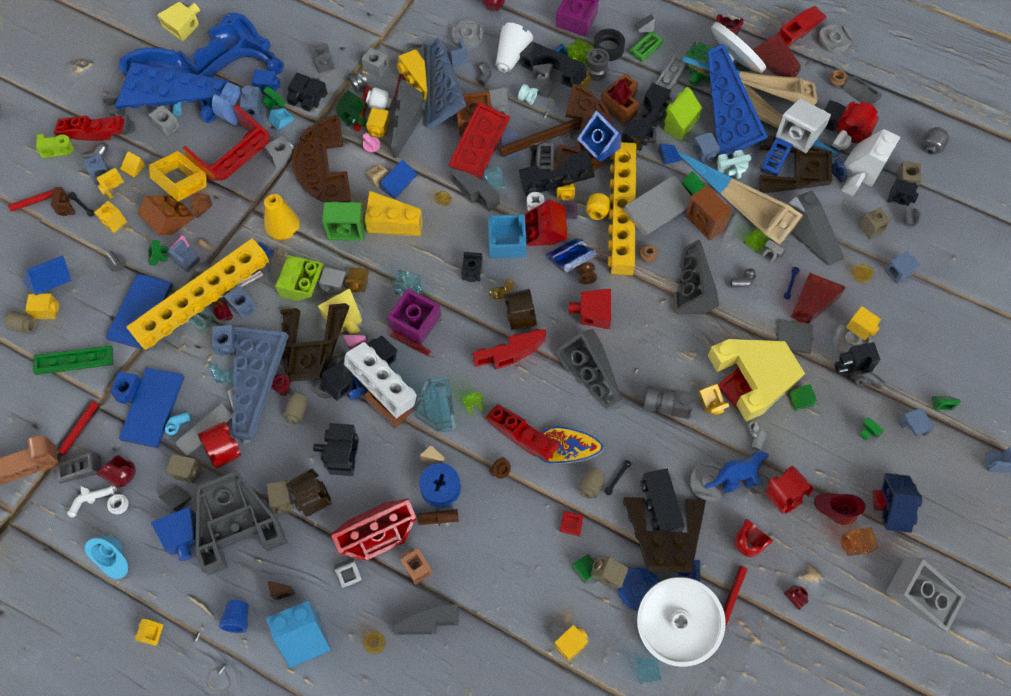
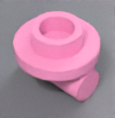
(370, 144)

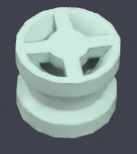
(527, 94)

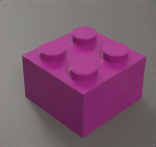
(414, 316)

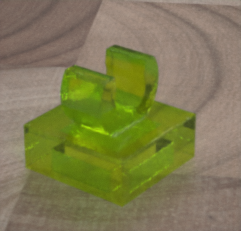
(756, 240)
(471, 400)

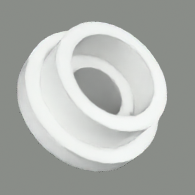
(113, 500)

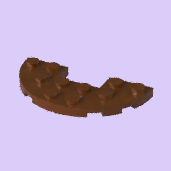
(581, 107)
(312, 164)

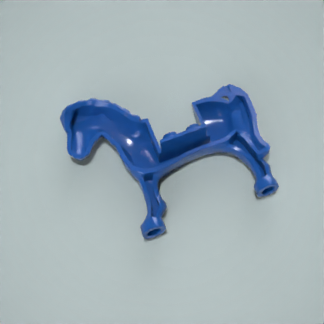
(229, 41)

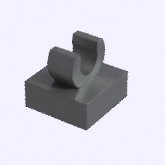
(775, 249)

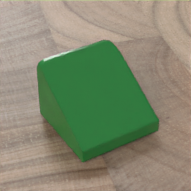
(692, 183)
(803, 397)
(945, 402)
(583, 568)

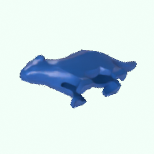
(740, 470)

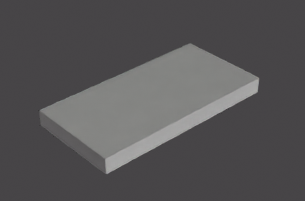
(658, 205)

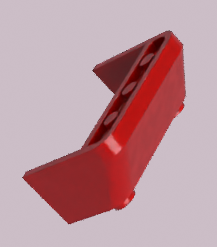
(252, 143)

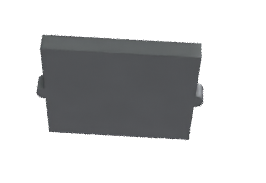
(796, 335)

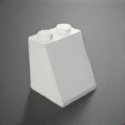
(802, 125)
(871, 156)

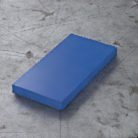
(142, 296)
(151, 407)

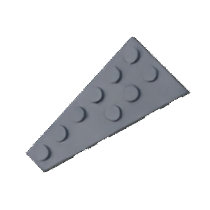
(443, 90)
(253, 374)

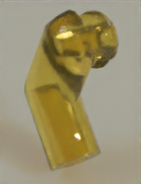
(498, 292)

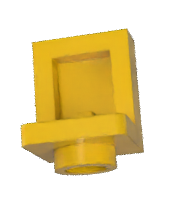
(712, 399)

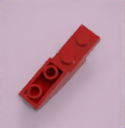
(801, 25)
(90, 130)
(518, 348)
(521, 433)

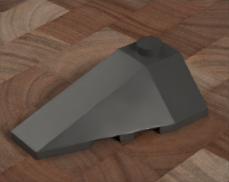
(589, 363)

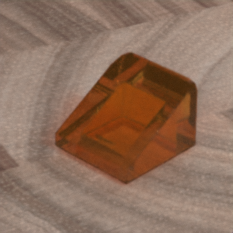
(200, 204)

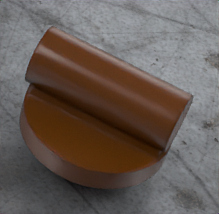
(500, 468)

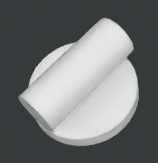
(842, 141)

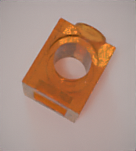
(859, 541)

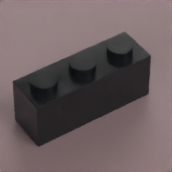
(662, 501)

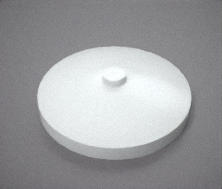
(737, 48)
(681, 621)

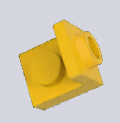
(109, 181)
(565, 192)

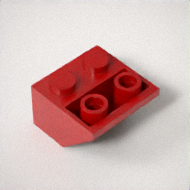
(546, 224)

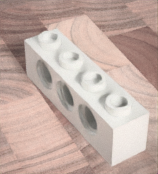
(396, 403)

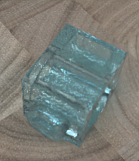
(407, 280)

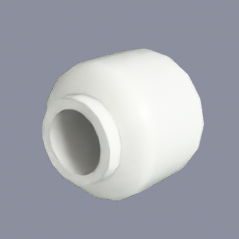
(378, 99)

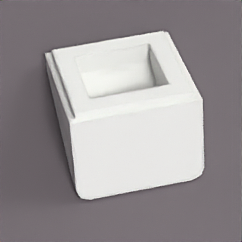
(853, 183)

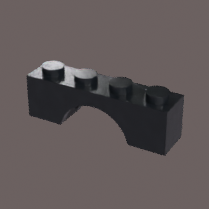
(570, 70)
(639, 130)
(575, 170)
(339, 379)

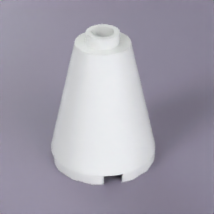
(511, 44)

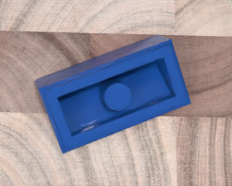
(398, 179)

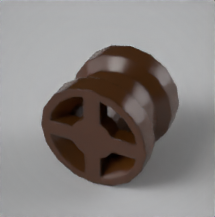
(586, 273)

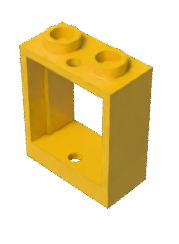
(193, 183)

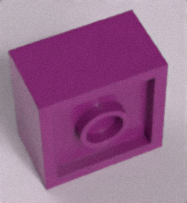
(577, 15)

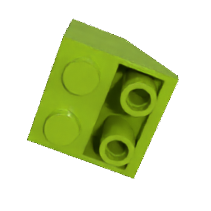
(682, 114)
(298, 278)

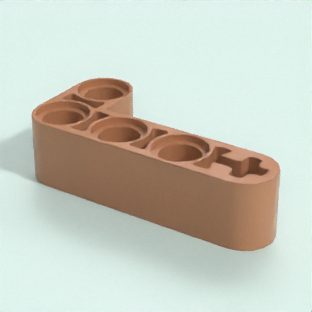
(38, 457)

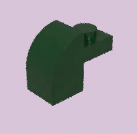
(349, 109)

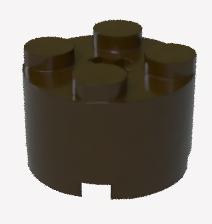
(520, 309)
(309, 493)

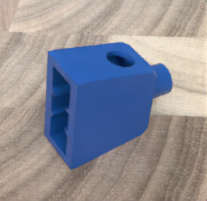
(177, 532)

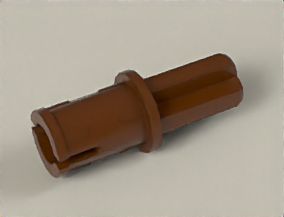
(437, 517)

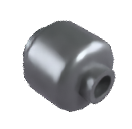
(935, 140)

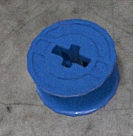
(432, 478)

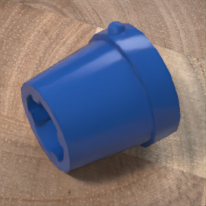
(235, 617)

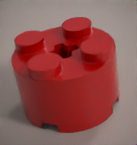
(858, 121)
(219, 445)
(788, 490)

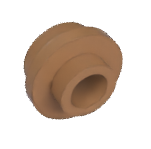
(838, 78)
(648, 257)

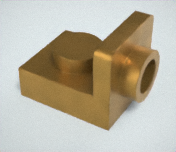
(357, 280)

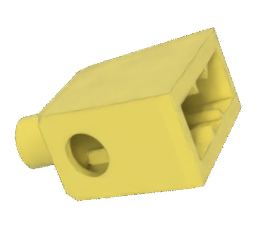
(180, 20)
(353, 316)

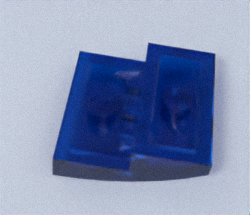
(571, 254)

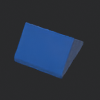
(600, 137)
(47, 275)

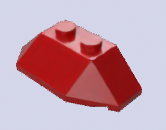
(375, 530)

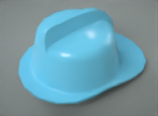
(107, 555)

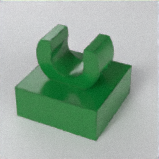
(272, 98)
(155, 253)
(870, 428)

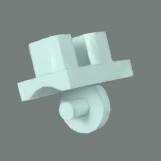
(733, 166)

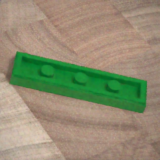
(73, 360)

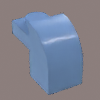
(223, 104)

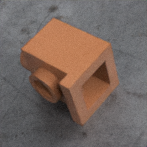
(422, 572)

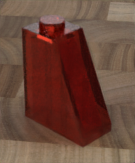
(778, 57)
(815, 298)

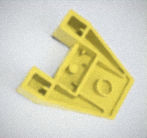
(766, 367)

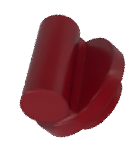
(222, 311)
(281, 384)
(797, 596)

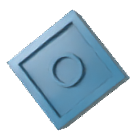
(507, 236)

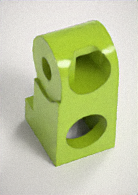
(53, 146)

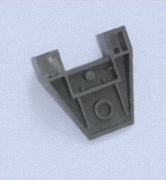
(227, 514)

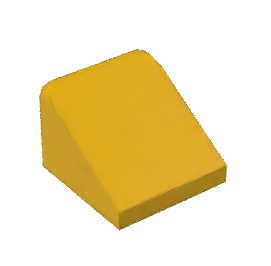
(132, 164)

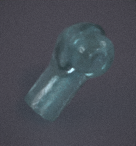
(221, 377)

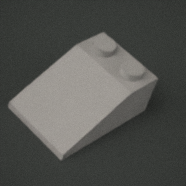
(926, 593)

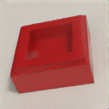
(571, 523)

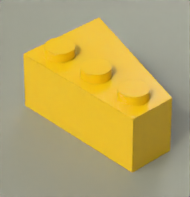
(392, 216)

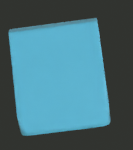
(280, 118)

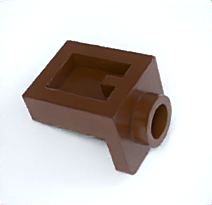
(60, 202)

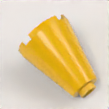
(279, 218)

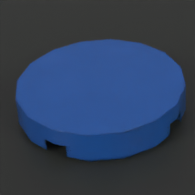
(635, 586)

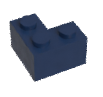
(901, 502)

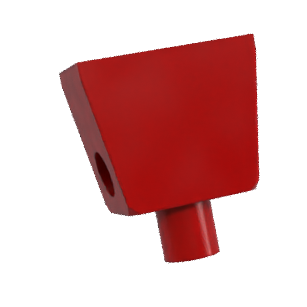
(593, 308)

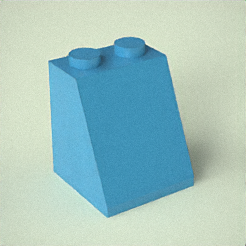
(299, 633)

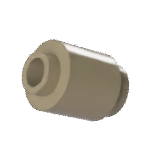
(20, 322)
(296, 408)
(591, 483)

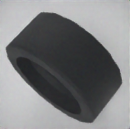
(610, 35)

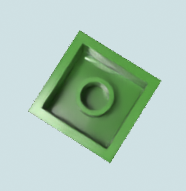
(344, 221)

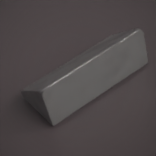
(861, 91)

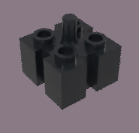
(340, 449)

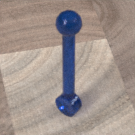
(795, 271)

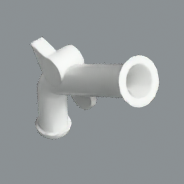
(89, 496)

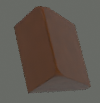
(280, 591)

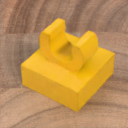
(149, 632)

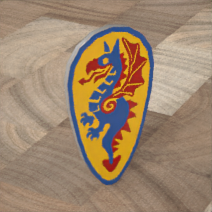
(573, 445)

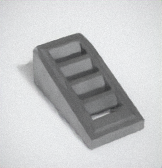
(545, 147)
(91, 462)

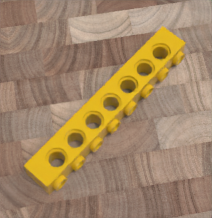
(624, 263)
(189, 294)

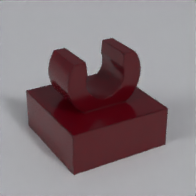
(621, 92)

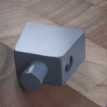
(252, 100)

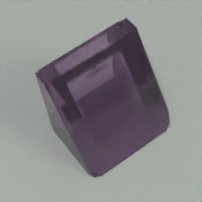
(570, 209)

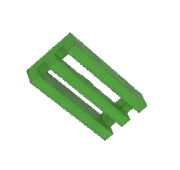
(648, 48)

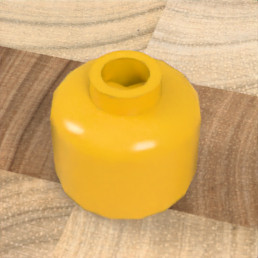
(598, 206)

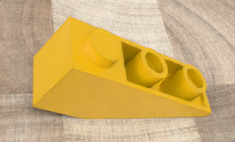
(413, 69)

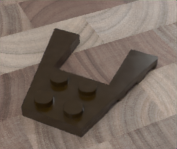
(811, 169)
(310, 359)
(667, 549)

